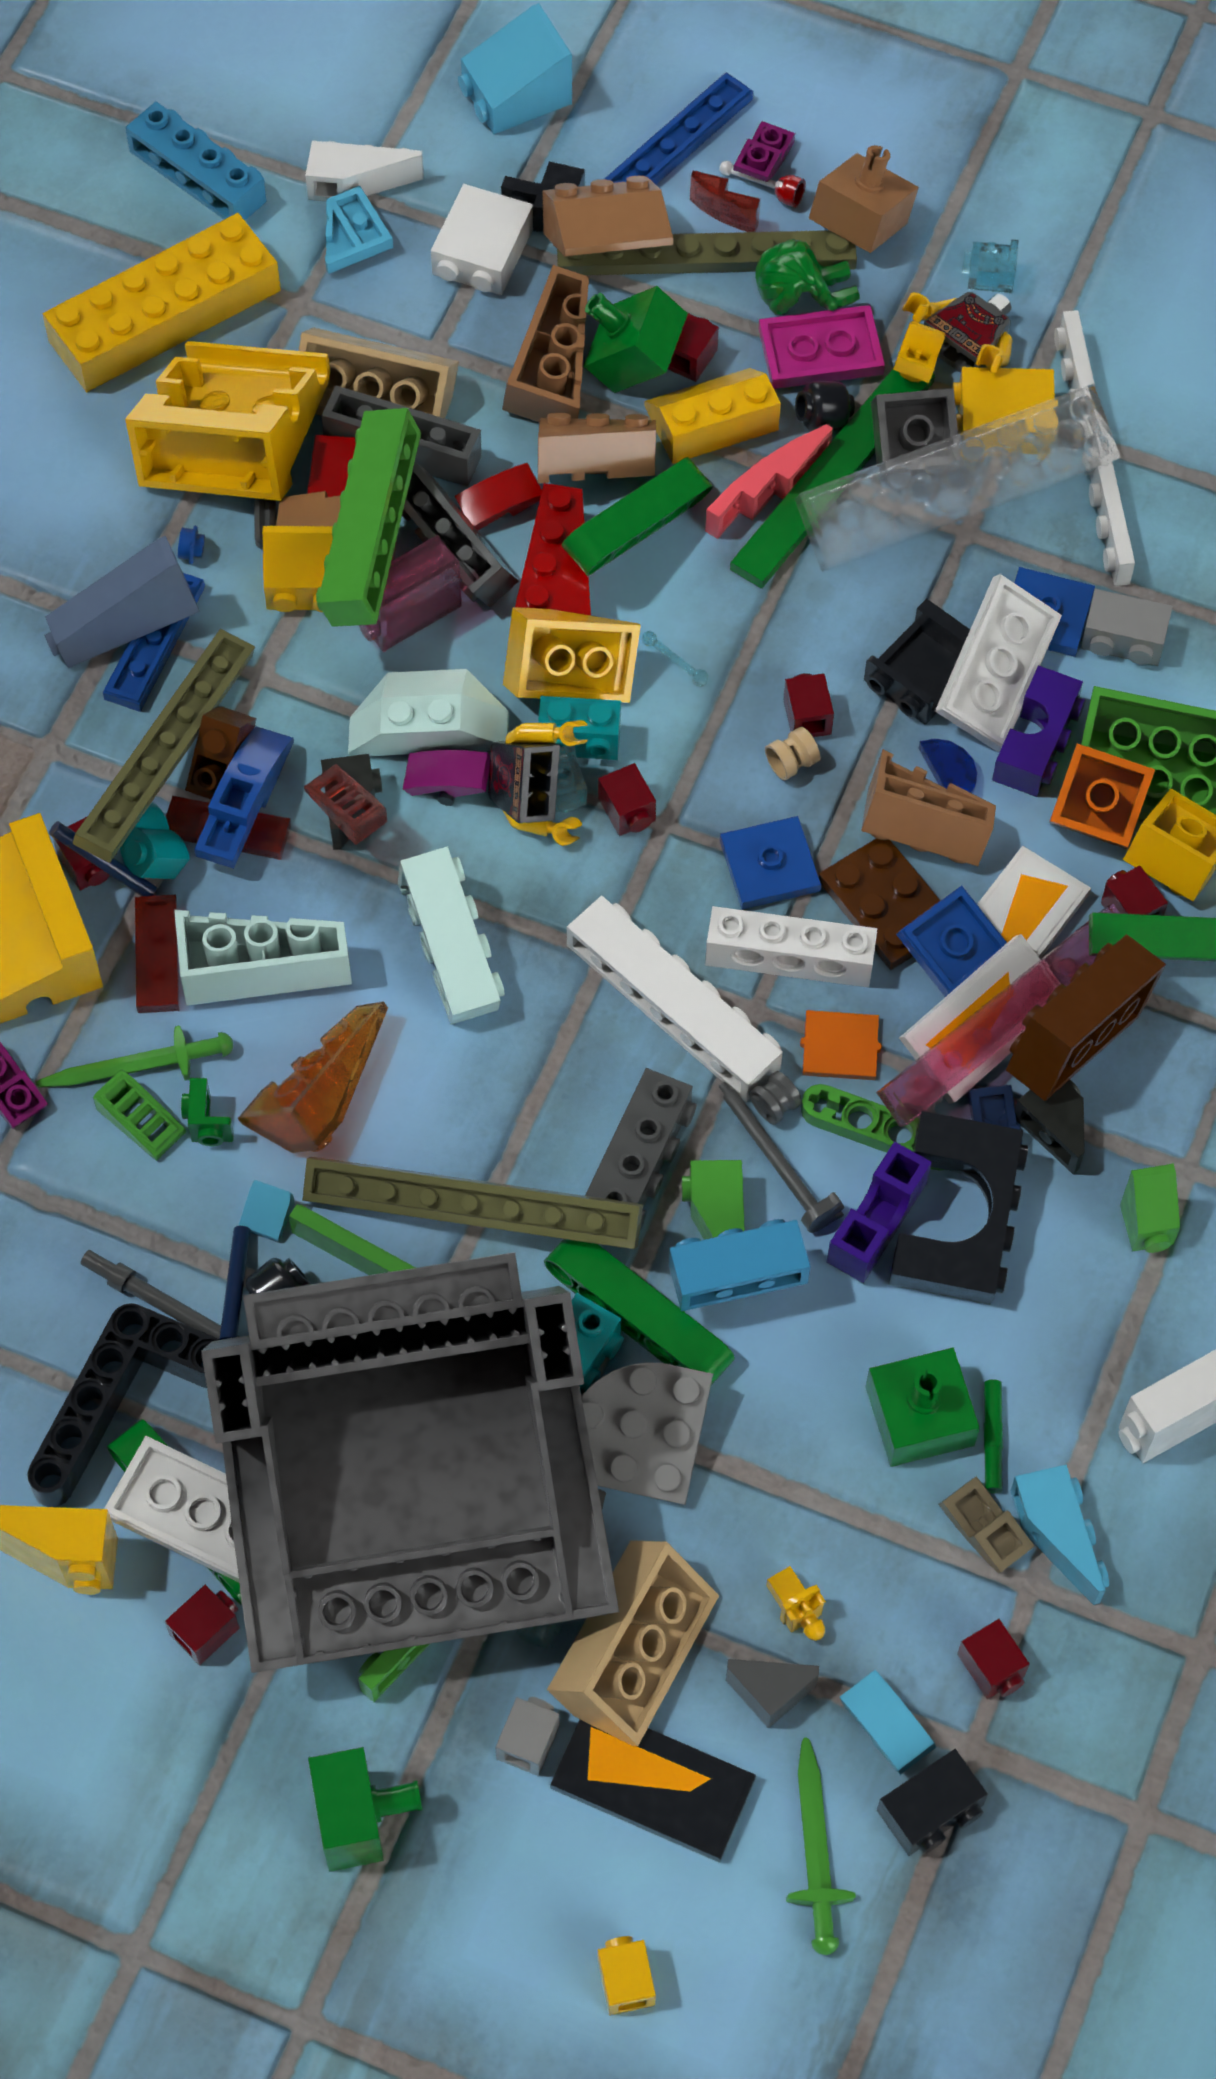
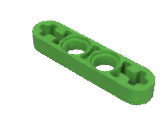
(873, 1136)

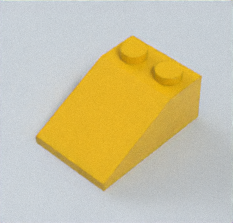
(570, 655)
(62, 1543)

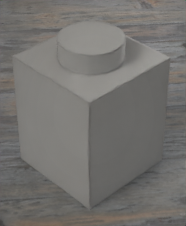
(528, 1734)

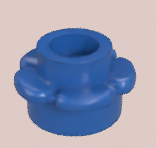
(190, 544)

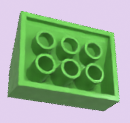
(1160, 735)

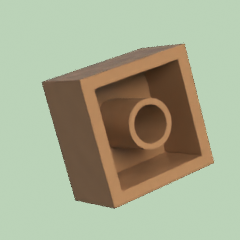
(864, 200)

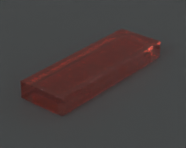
(265, 839)
(156, 954)

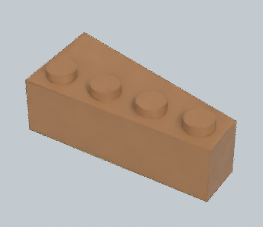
(551, 356)

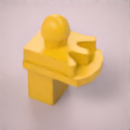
(798, 1605)

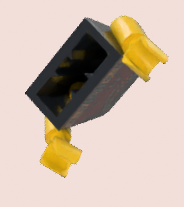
(526, 777)

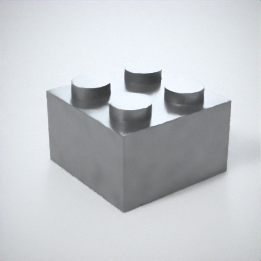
(912, 421)

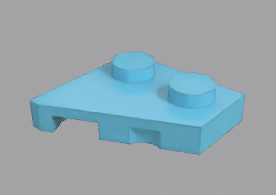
(353, 230)

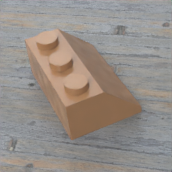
(606, 216)

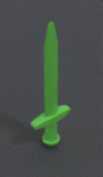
(179, 1053)
(819, 1890)

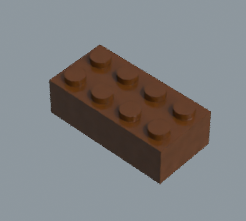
(1084, 1016)

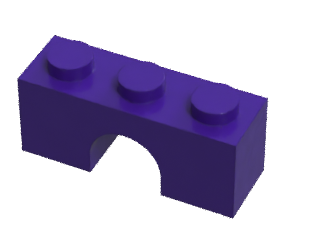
(1028, 758)
(888, 1201)

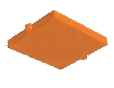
(840, 1045)

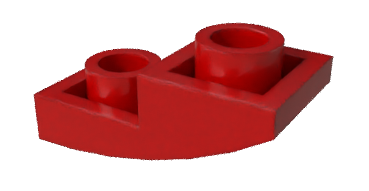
(499, 494)

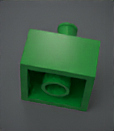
(633, 337)
(922, 1407)
(352, 1807)

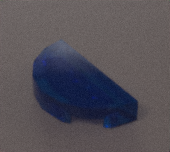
(949, 763)

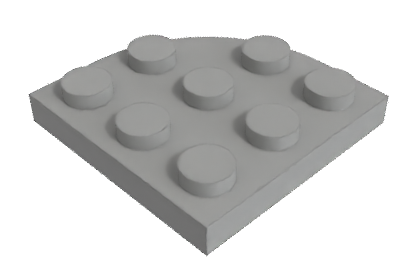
(647, 1428)

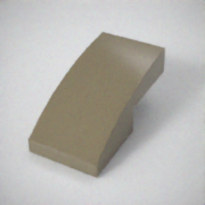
(986, 1526)

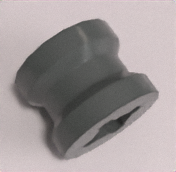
(775, 1097)

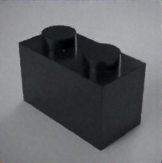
(933, 1803)

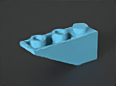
(1053, 1521)

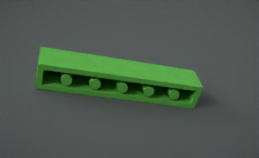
(369, 518)

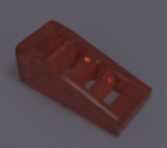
(355, 829)

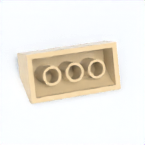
(384, 371)
(631, 1657)

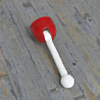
(788, 188)

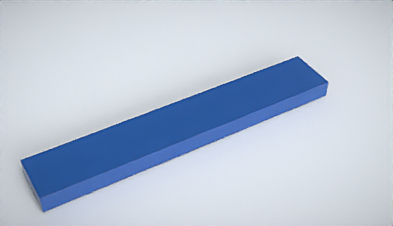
(686, 131)

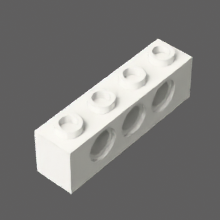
(790, 946)

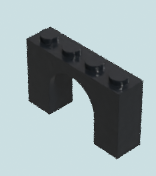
(990, 1159)

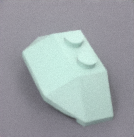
(427, 714)

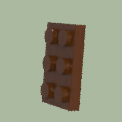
(881, 892)

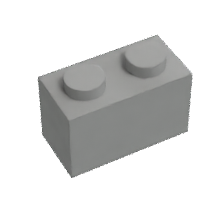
(1126, 627)

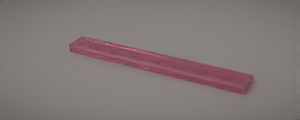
(984, 1030)

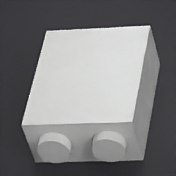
(482, 239)
(1171, 1409)

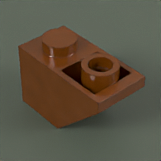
(217, 743)

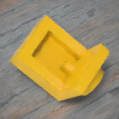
(919, 352)

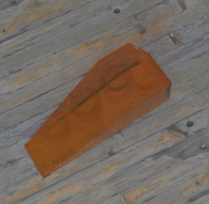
(317, 1094)

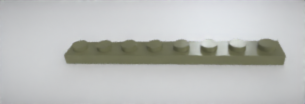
(709, 253)
(163, 746)
(473, 1202)

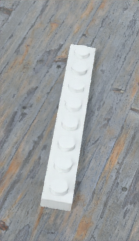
(1103, 491)

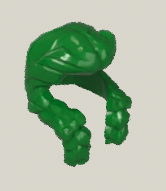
(793, 269)

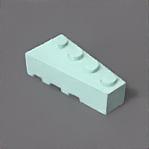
(258, 956)

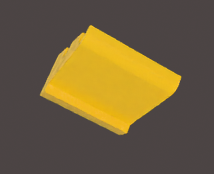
(227, 420)
(40, 926)

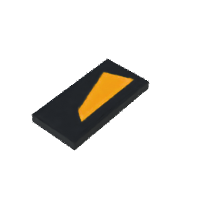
(656, 1786)

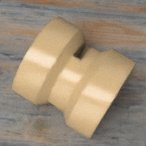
(792, 753)

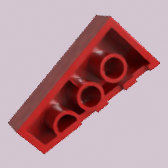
(549, 573)

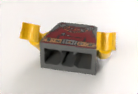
(972, 328)

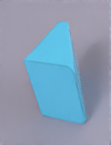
(267, 1210)

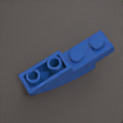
(241, 794)

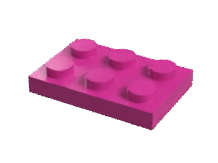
(821, 346)

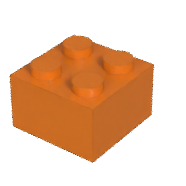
(1102, 796)

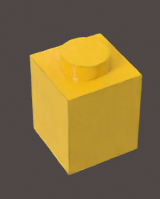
(626, 1975)

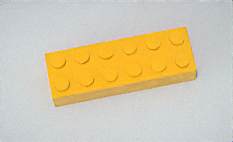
(162, 302)

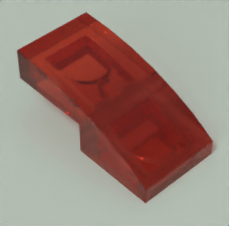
(731, 208)

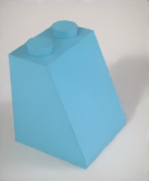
(518, 72)

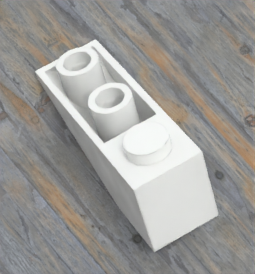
(343, 166)

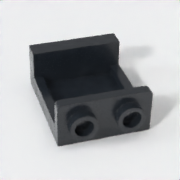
(919, 662)

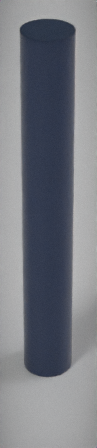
(114, 868)
(235, 1282)

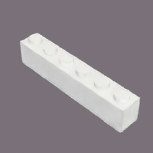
(674, 997)

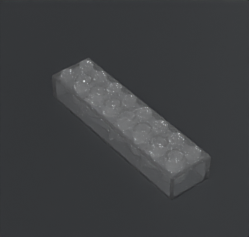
(957, 477)

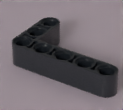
(111, 1389)

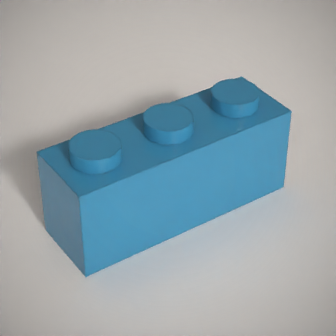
(738, 1264)

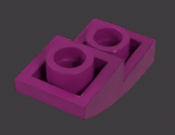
(764, 152)
(447, 770)
(17, 1092)

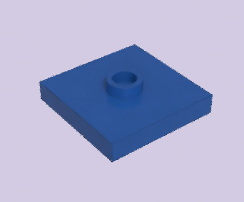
(1066, 597)
(770, 862)
(951, 940)

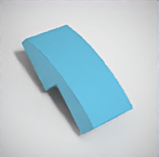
(887, 1722)

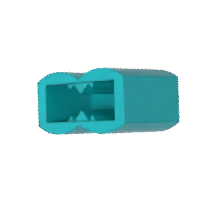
(153, 848)

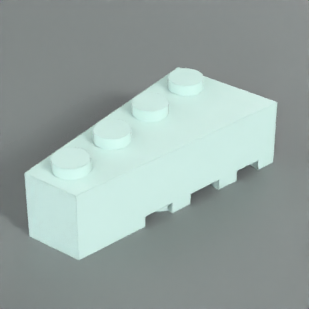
(450, 934)

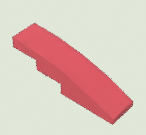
(768, 477)

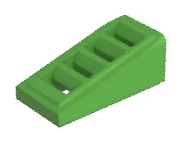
(114, 1093)

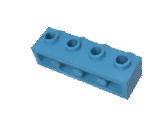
(195, 163)

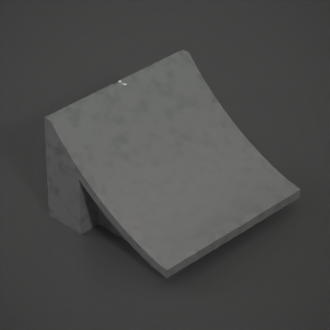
(407, 1462)

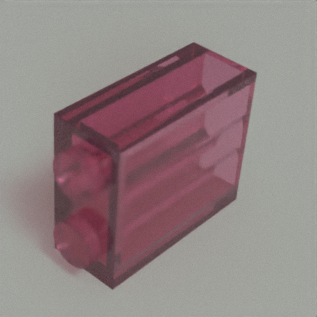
(417, 592)

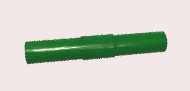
(993, 1435)

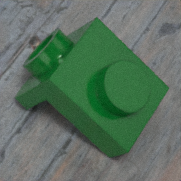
(196, 1108)

